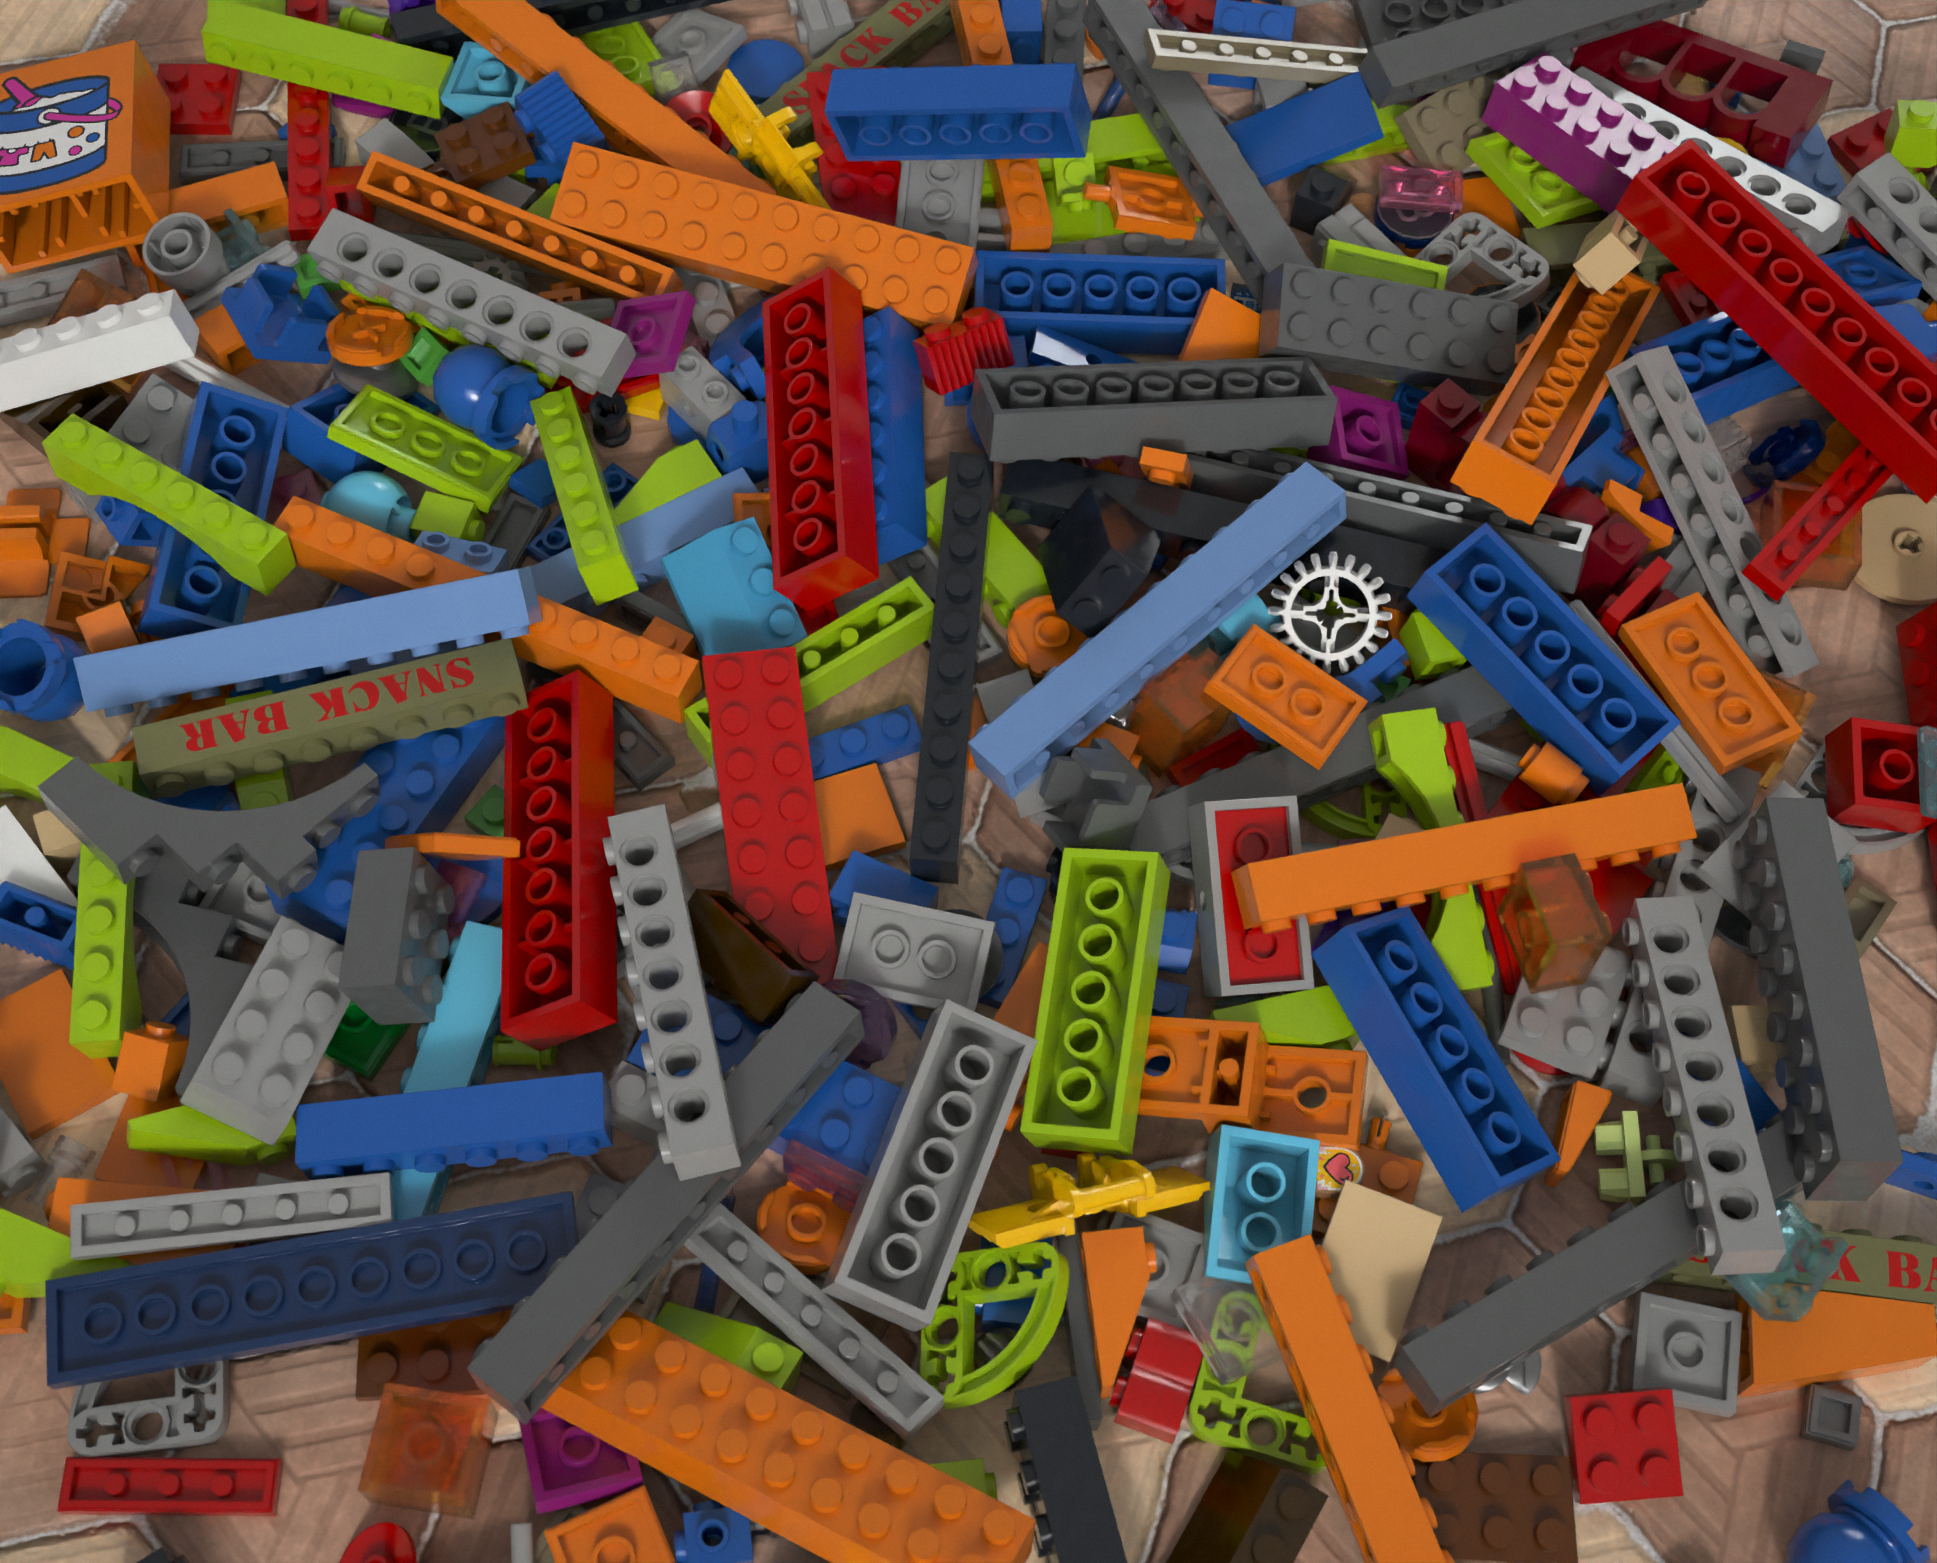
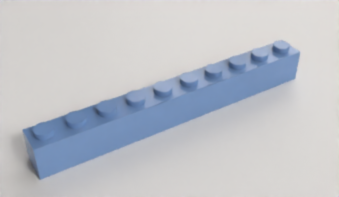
(646, 540)
(1157, 629)
(307, 640)

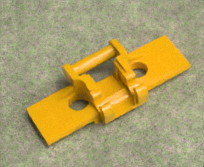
(765, 141)
(1101, 1185)

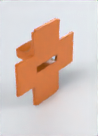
(24, 553)

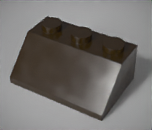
(1250, 1515)

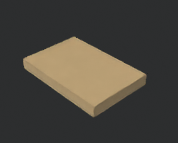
(1377, 1261)

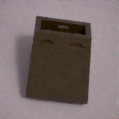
(97, 404)

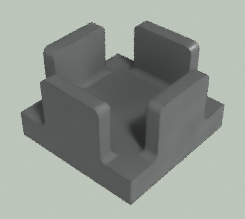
(1101, 795)

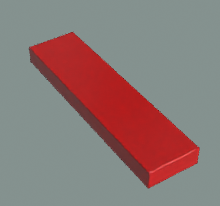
(170, 1486)

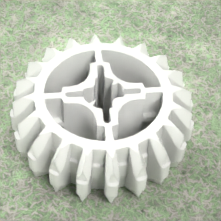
(1369, 615)

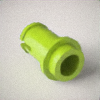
(358, 22)
(513, 1052)

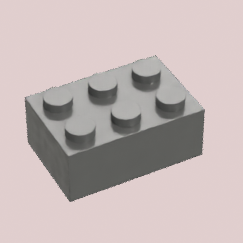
(396, 936)

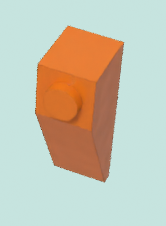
(1115, 1279)

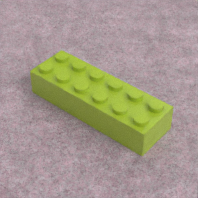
(1096, 1001)

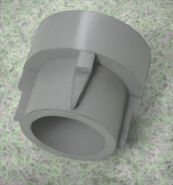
(185, 253)

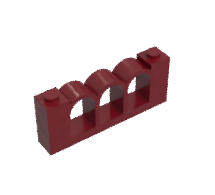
(1770, 135)
(1435, 446)

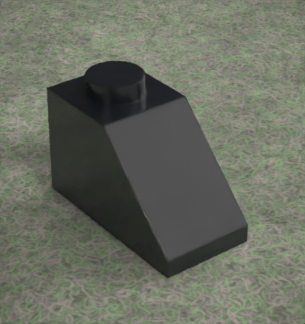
(1319, 197)

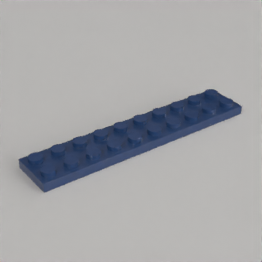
(303, 1290)

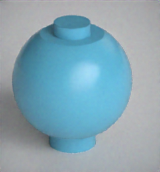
(374, 501)

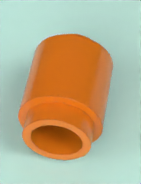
(1552, 774)

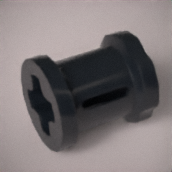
(615, 423)

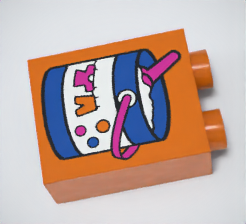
(81, 156)

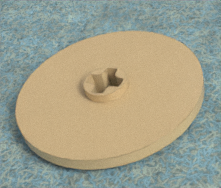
(1887, 569)

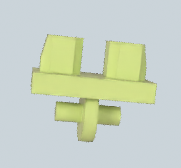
(1623, 1139)

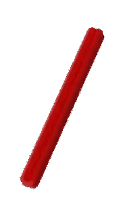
(1471, 804)

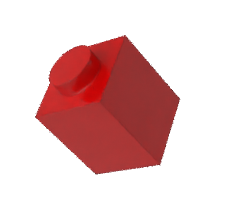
(344, 196)

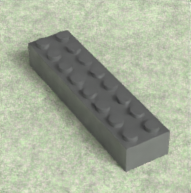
(1153, 405)
(1816, 1003)

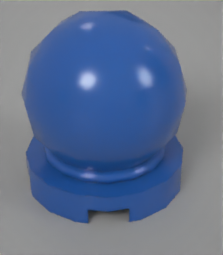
(486, 394)
(38, 672)
(1856, 1530)

